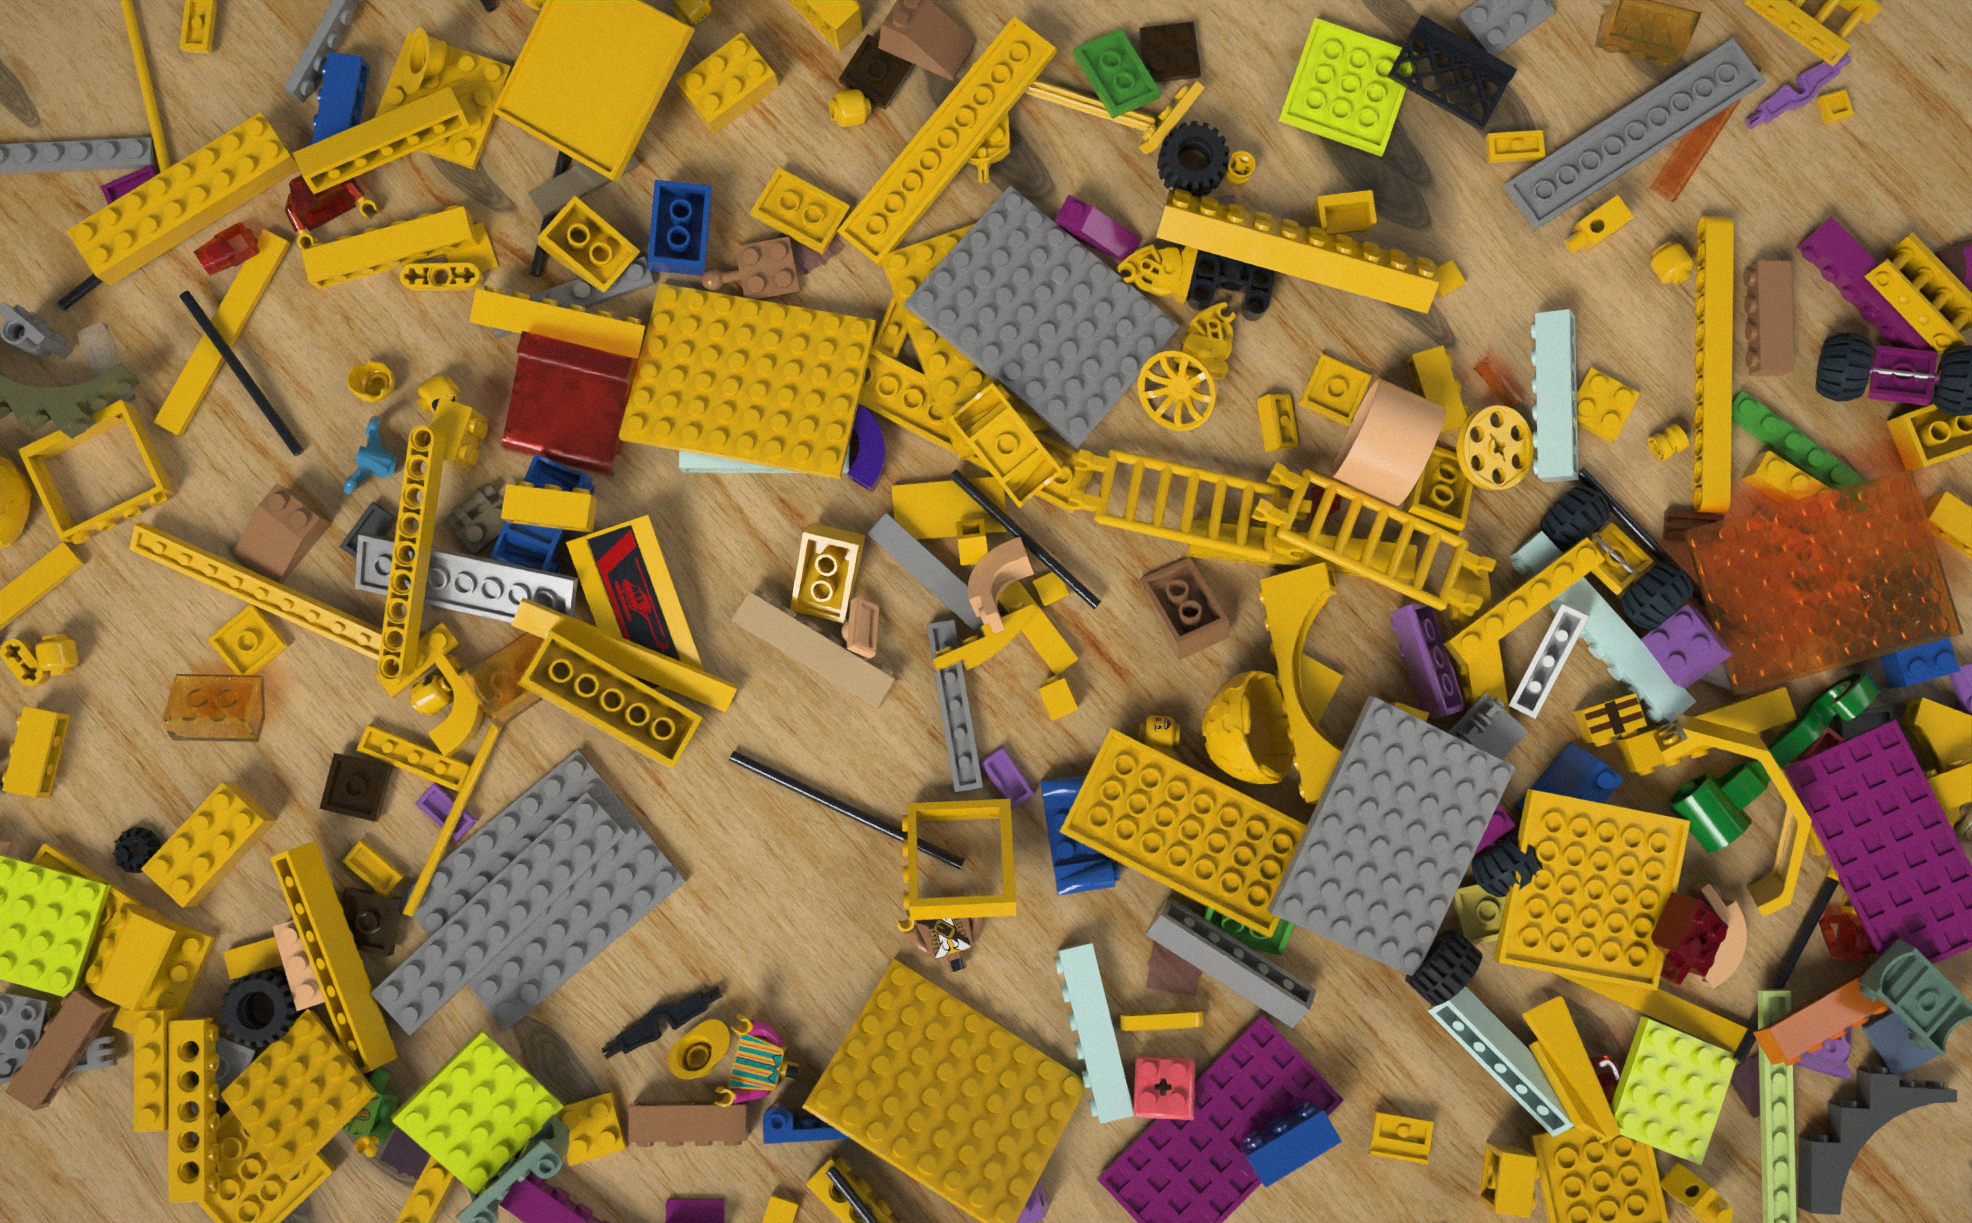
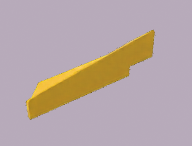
(1570, 1069)

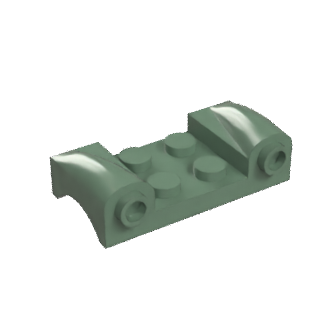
(1916, 995)
(541, 1154)

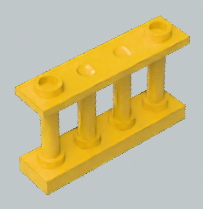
(1810, 30)
(1937, 281)

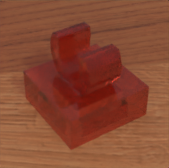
(1316, 497)

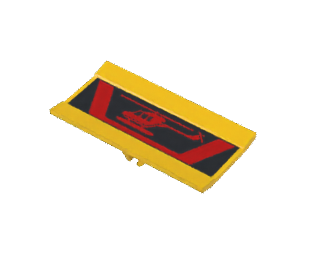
(633, 590)

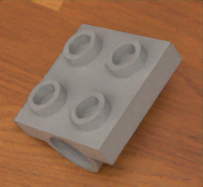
(30, 334)

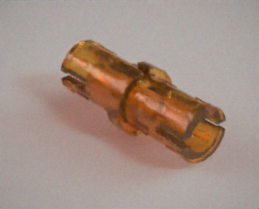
(1498, 383)

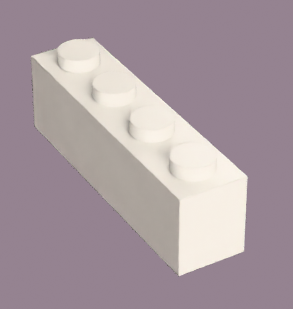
(1549, 660)

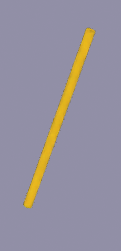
(146, 84)
(451, 821)

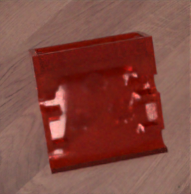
(568, 403)

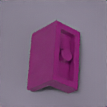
(695, 1211)

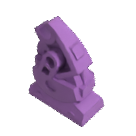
(1831, 1058)

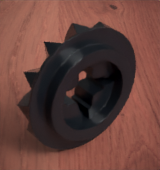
(148, 844)

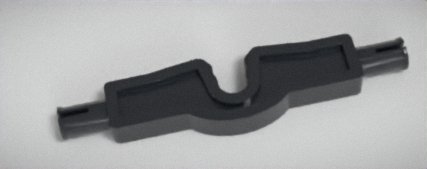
(649, 1030)

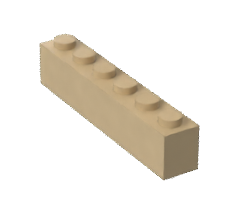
(814, 650)

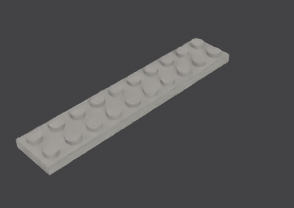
(1633, 134)
(498, 913)

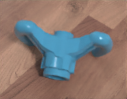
(372, 459)

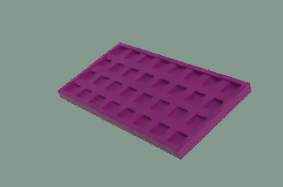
(1888, 842)
(1195, 1166)

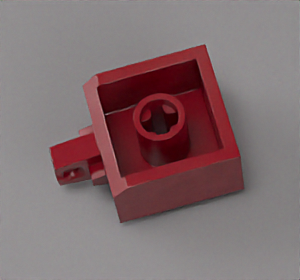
(1688, 937)

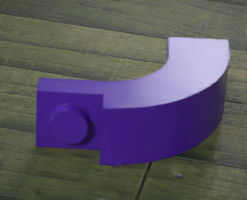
(872, 451)

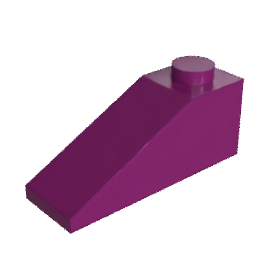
(1096, 229)

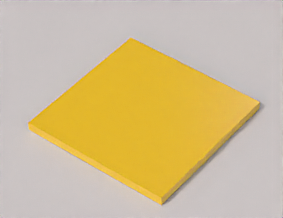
(593, 77)

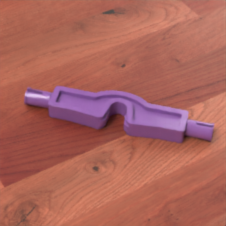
(1788, 99)

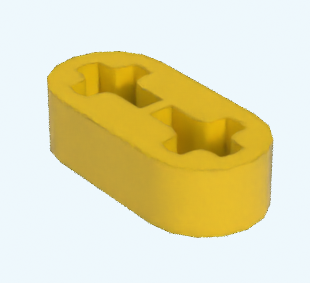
(19, 666)

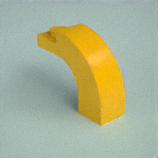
(466, 713)

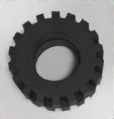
(1199, 139)
(1446, 968)
(239, 1008)

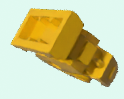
(1165, 270)
(1207, 342)

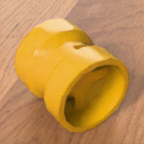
(1242, 163)
(1668, 442)

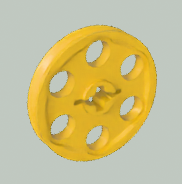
(1485, 444)

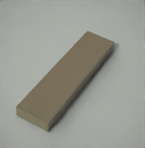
(575, 182)

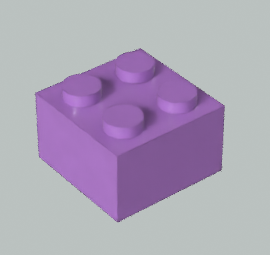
(1686, 646)

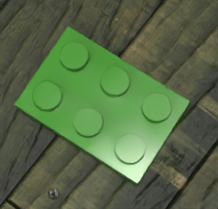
(1116, 73)

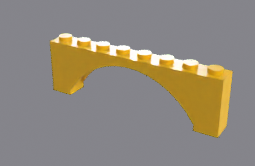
(1291, 607)
(1942, 738)

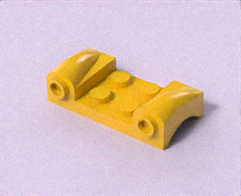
(1006, 444)

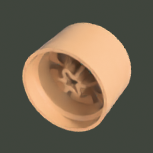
(1388, 442)

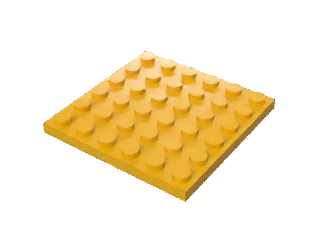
(1596, 892)

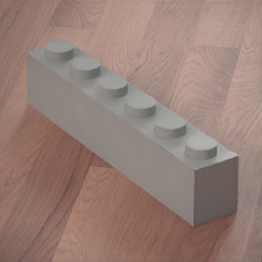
(1231, 962)

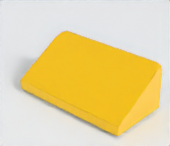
(1277, 422)

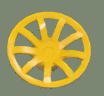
(1180, 388)

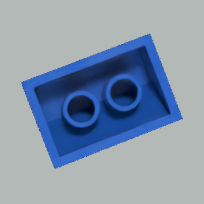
(1577, 776)

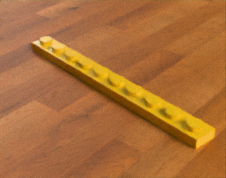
(256, 589)

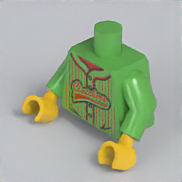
(374, 1120)

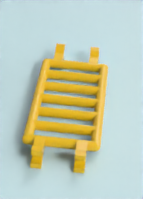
(1099, 504)
(1448, 594)

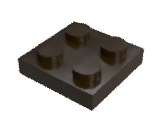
(1170, 51)
(875, 72)
(356, 787)
(372, 919)

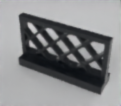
(1457, 51)

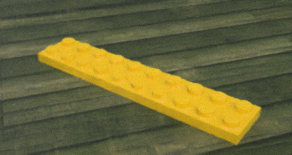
(947, 140)
(907, 401)

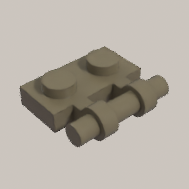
(486, 527)

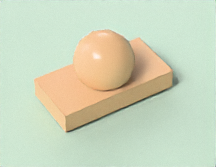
(861, 628)

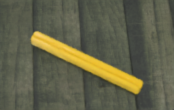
(1087, 104)

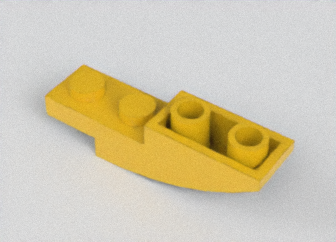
(976, 650)

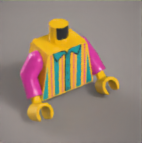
(757, 1063)

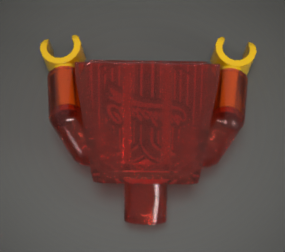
(314, 210)

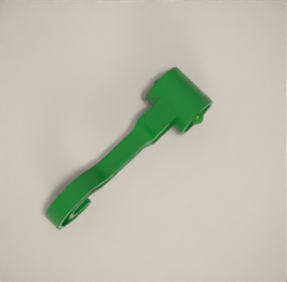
(1718, 805)

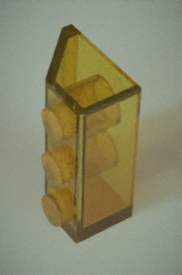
(1647, 30)
(496, 679)
(215, 708)

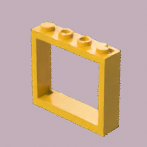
(58, 442)
(968, 905)

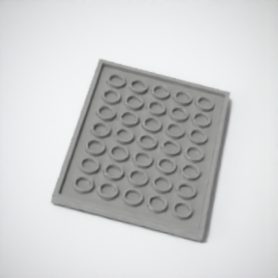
(1042, 316)
(1391, 837)
(581, 921)

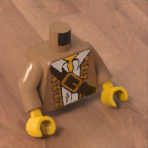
(943, 937)

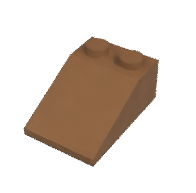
(925, 37)
(280, 534)
(1185, 608)

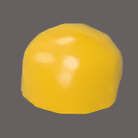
(371, 381)

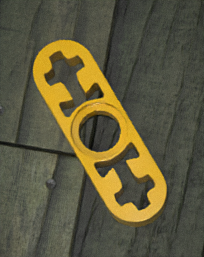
(461, 269)
(1161, 1020)

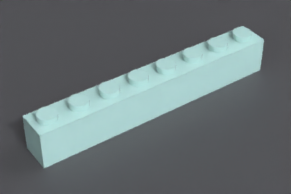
(1610, 637)

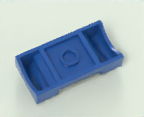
(538, 545)
(1074, 864)
(783, 1126)

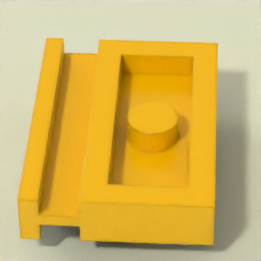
(1401, 1137)

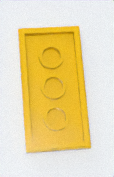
(935, 507)

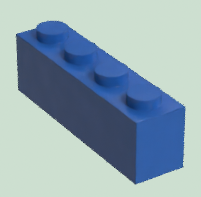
(341, 95)

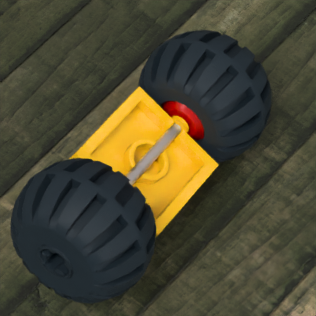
(1655, 594)

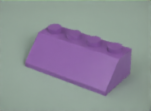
(1427, 660)

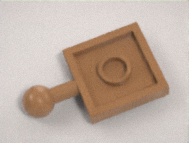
(764, 270)

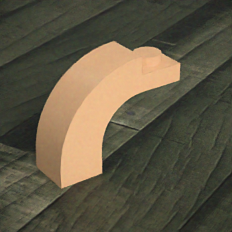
(992, 575)
(1733, 947)

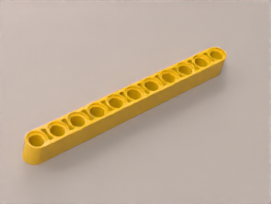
(1713, 364)

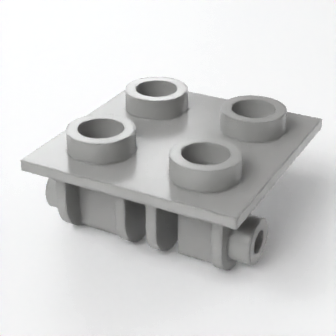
(1489, 727)
(21, 1022)

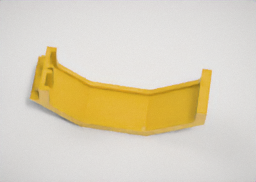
(1778, 887)

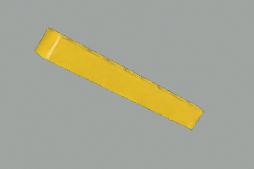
(421, 542)

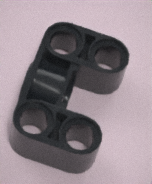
(1231, 276)

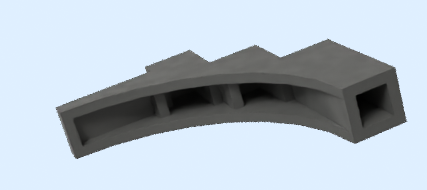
(1851, 1123)

